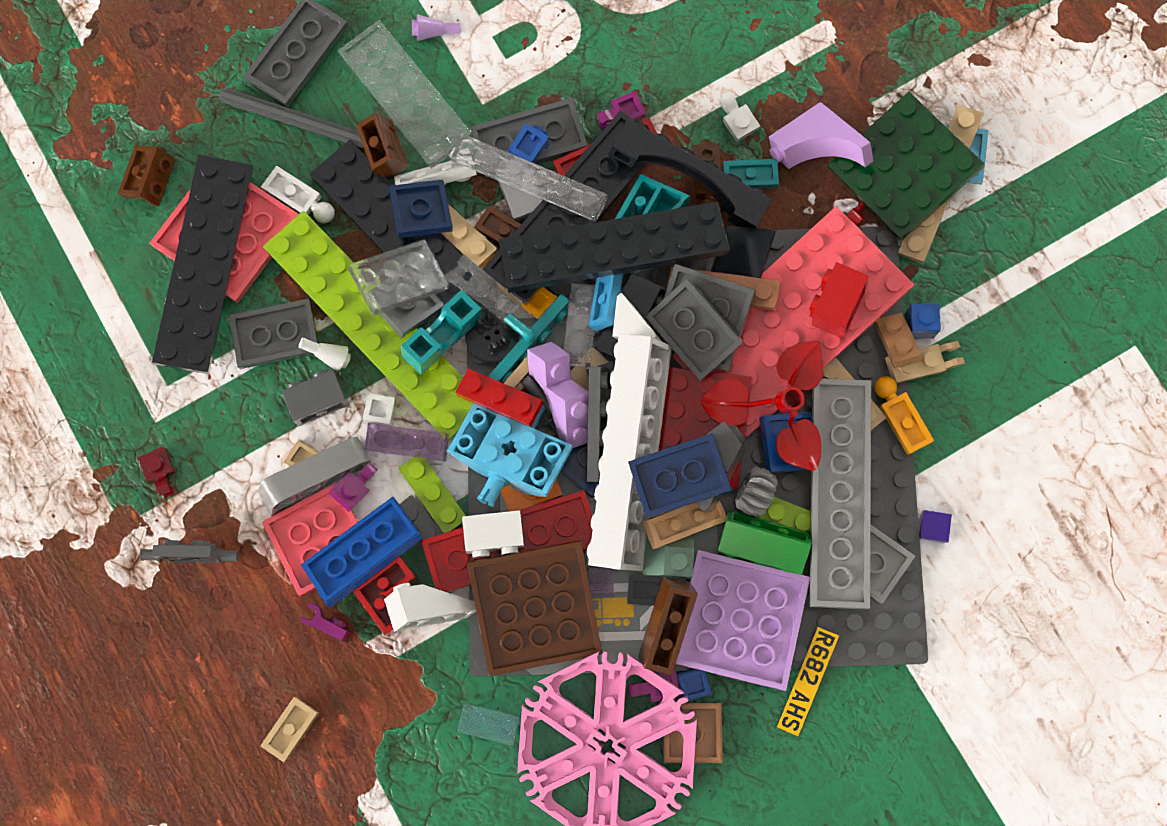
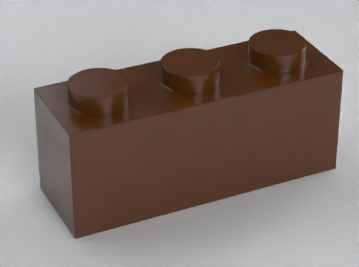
(667, 625)

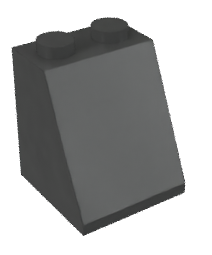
(731, 449)

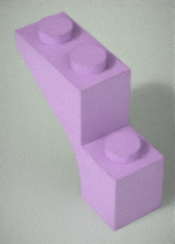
(566, 399)

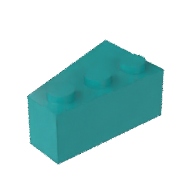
(651, 197)

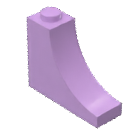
(817, 135)

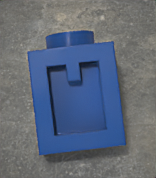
(530, 143)

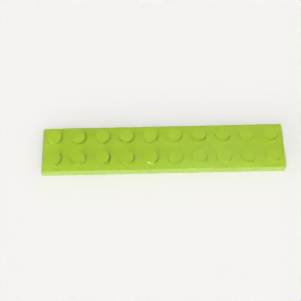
(324, 275)

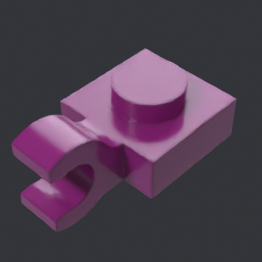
(628, 104)
(352, 489)
(334, 627)
(643, 688)

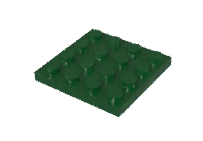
(913, 167)

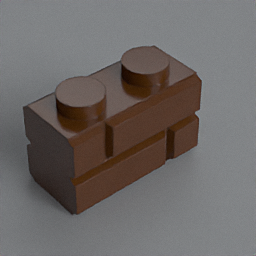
(382, 145)

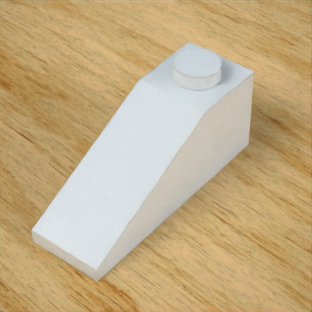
(425, 606)

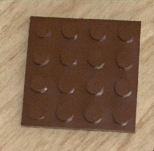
(534, 607)

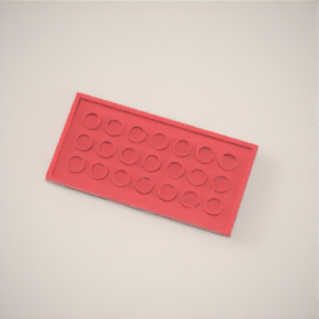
(801, 273)

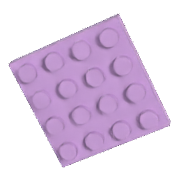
(743, 620)

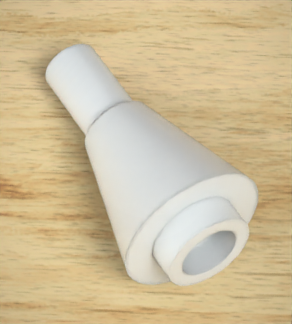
(333, 355)

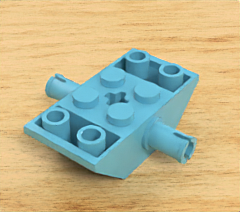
(488, 447)

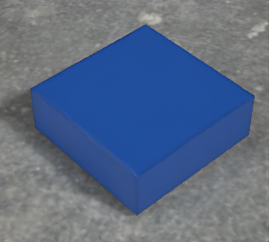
(693, 684)

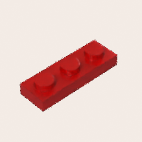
(499, 397)

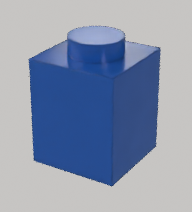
(924, 320)

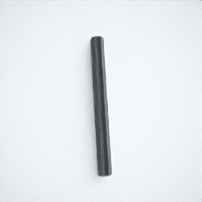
(290, 116)

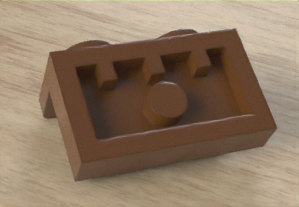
(147, 174)

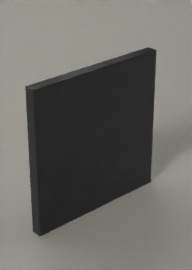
(747, 251)

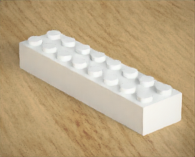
(630, 433)

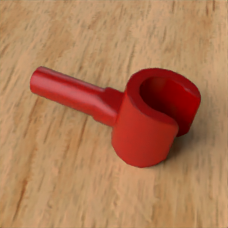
(855, 216)

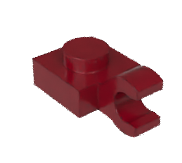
(157, 469)

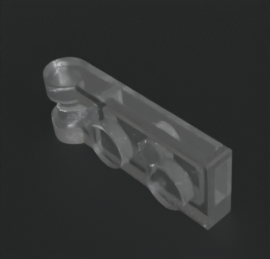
(484, 289)

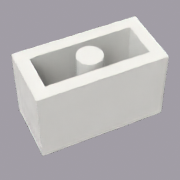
(493, 533)

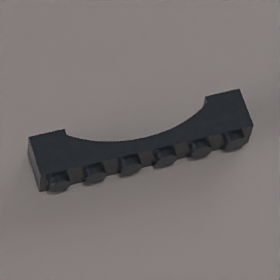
(639, 145)

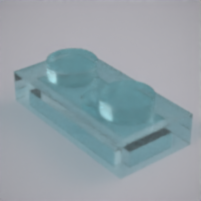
(488, 724)

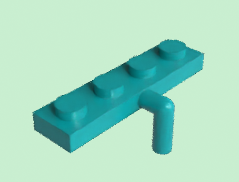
(530, 336)

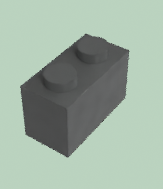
(315, 397)

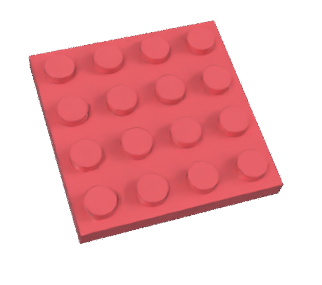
(261, 222)

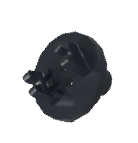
(498, 346)

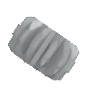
(756, 491)

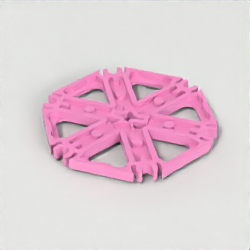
(609, 717)

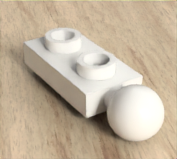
(297, 195)

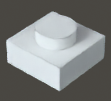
(379, 409)

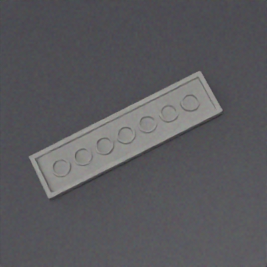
(841, 495)

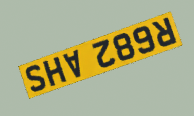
(808, 681)

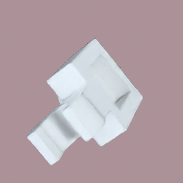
(738, 120)

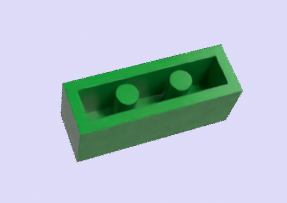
(765, 542)

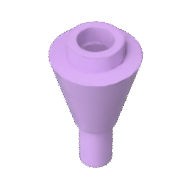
(428, 28)

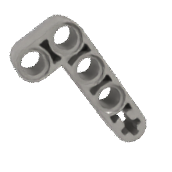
(311, 474)

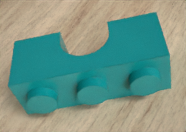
(431, 344)

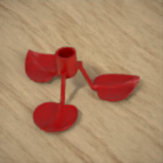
(801, 367)

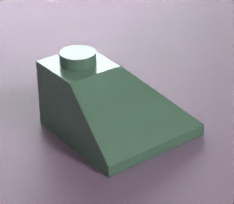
(670, 560)

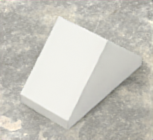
(629, 320)

